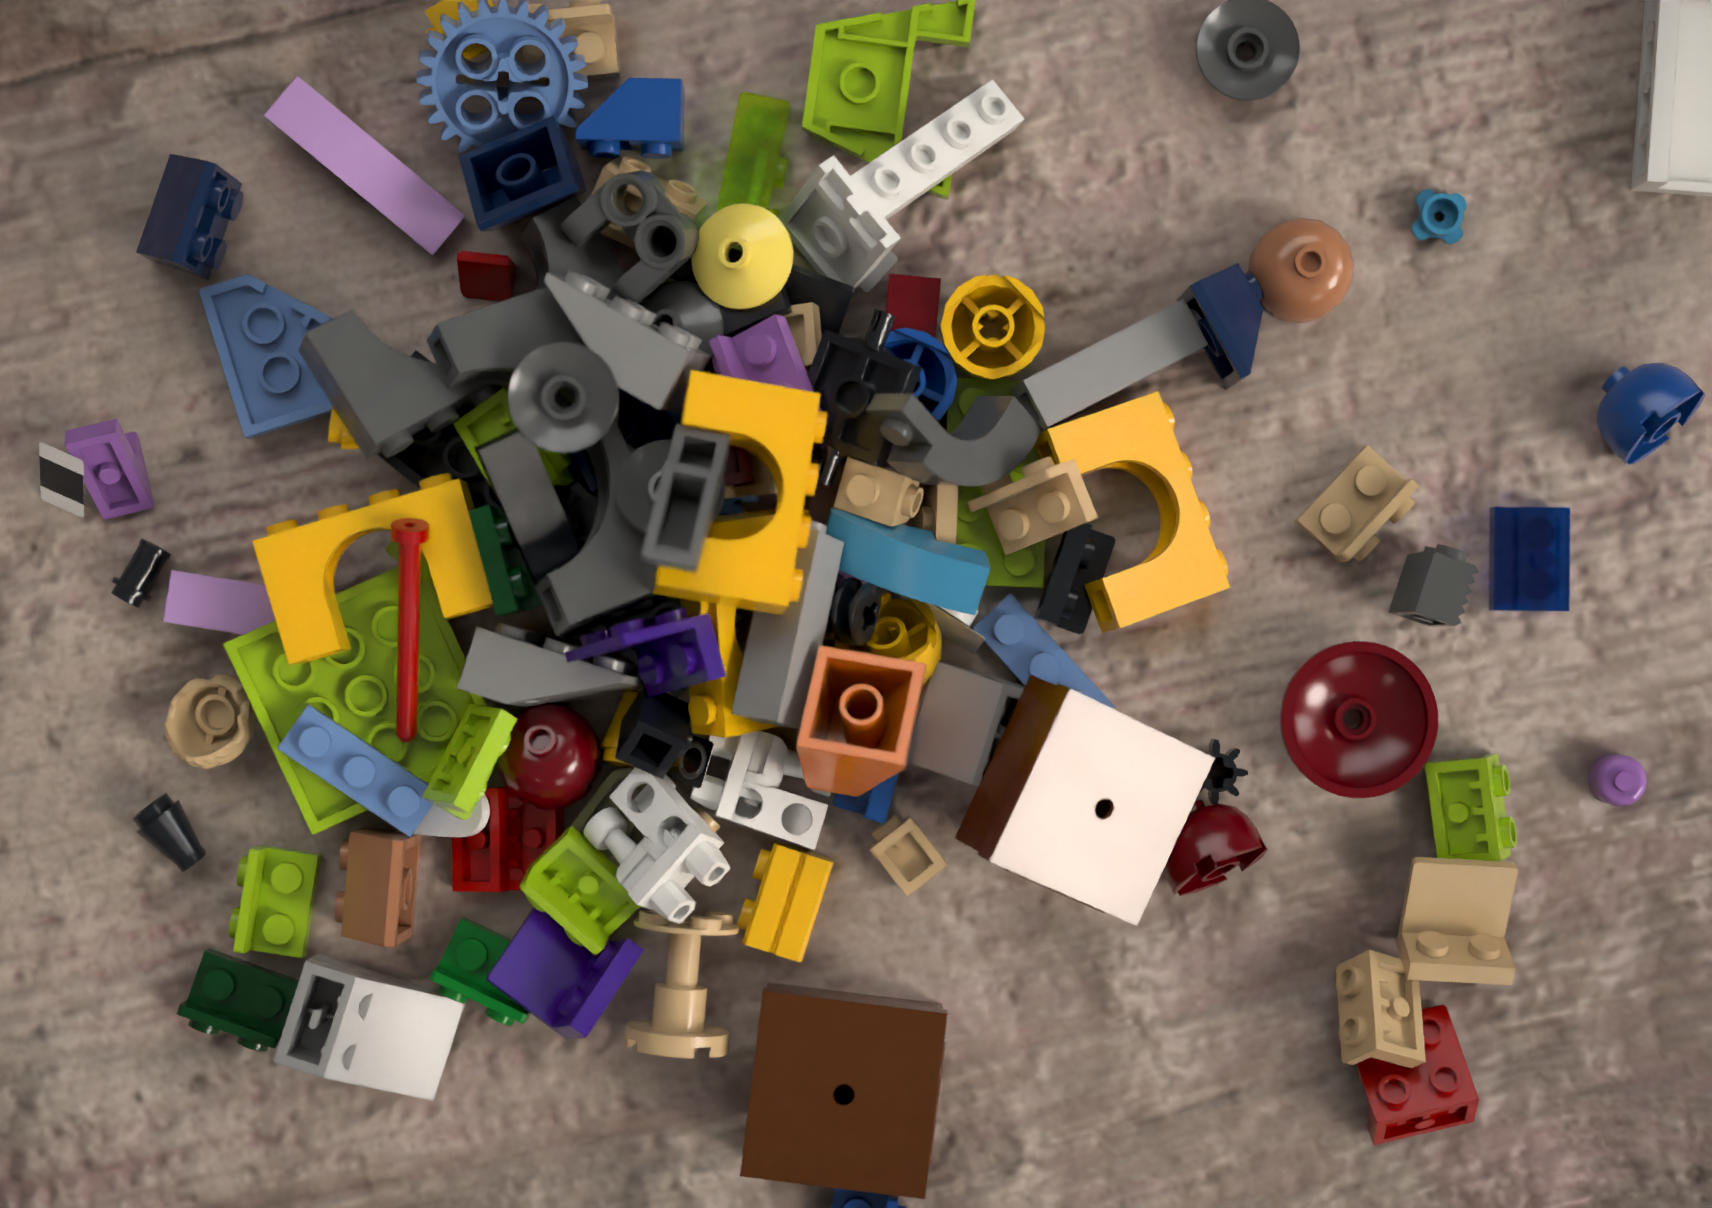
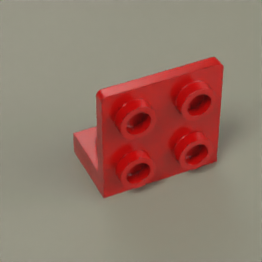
(1423, 1097)

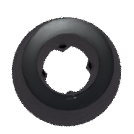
(170, 832)

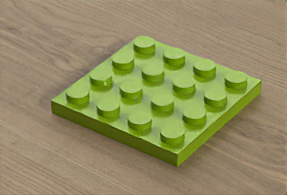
(357, 690)

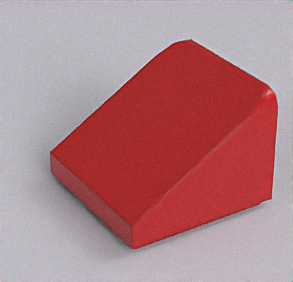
(486, 275)

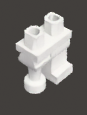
(752, 791)
(670, 854)

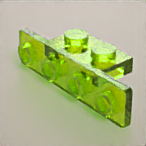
(754, 152)

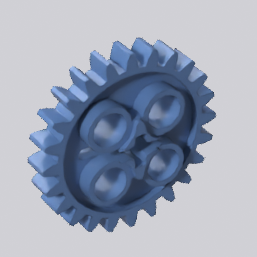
(503, 33)

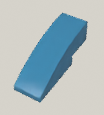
(910, 562)

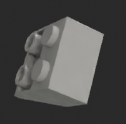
(961, 722)

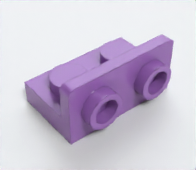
(762, 355)

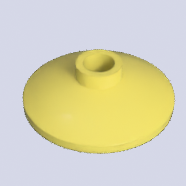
(764, 261)

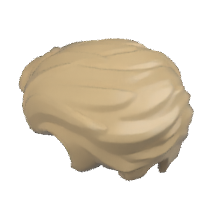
(210, 721)

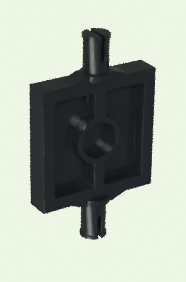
(848, 377)

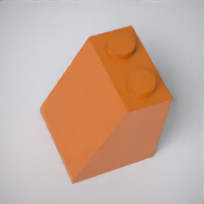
(857, 720)

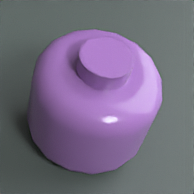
(1617, 780)

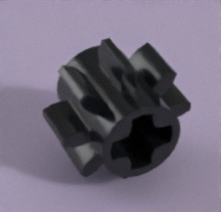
(1226, 782)

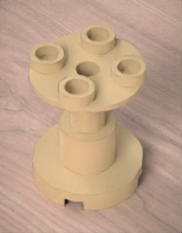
(680, 1002)

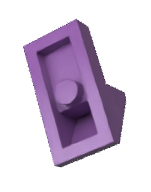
(112, 467)

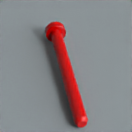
(410, 535)

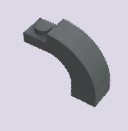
(978, 452)

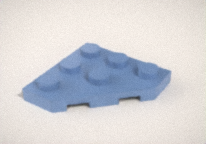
(258, 348)

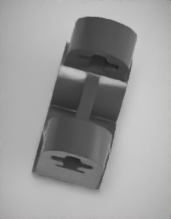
(609, 207)

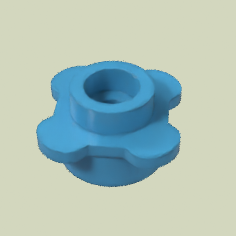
(1452, 209)

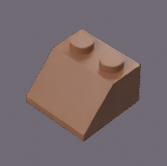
(378, 886)

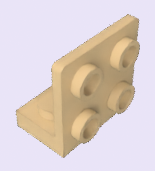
(1457, 921)

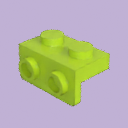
(578, 890)

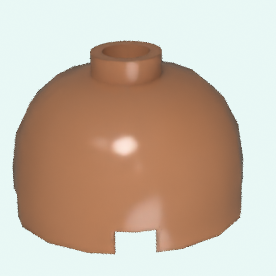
(1302, 269)

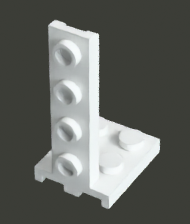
(843, 218)

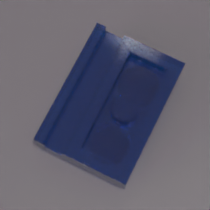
(1529, 559)

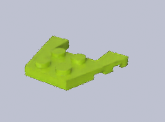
(864, 75)

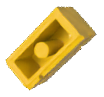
(786, 900)

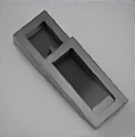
(686, 498)

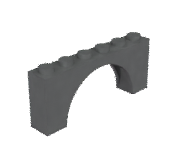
(486, 350)
(393, 395)

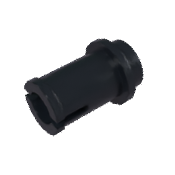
(140, 573)

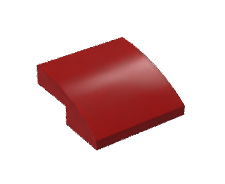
(506, 846)

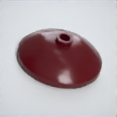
(1394, 726)

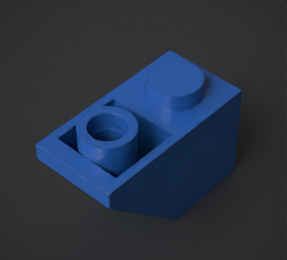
(637, 116)

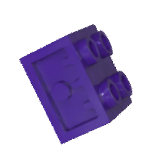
(669, 649)
(558, 978)

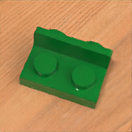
(465, 968)

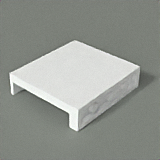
(1675, 99)

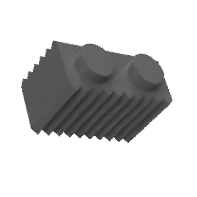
(1434, 586)

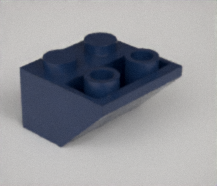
(191, 216)

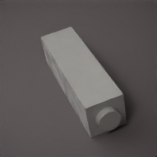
(1111, 365)
(785, 646)

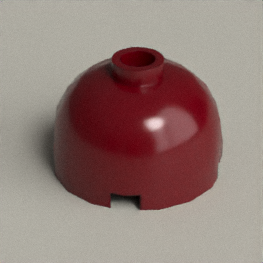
(551, 757)
(1211, 845)

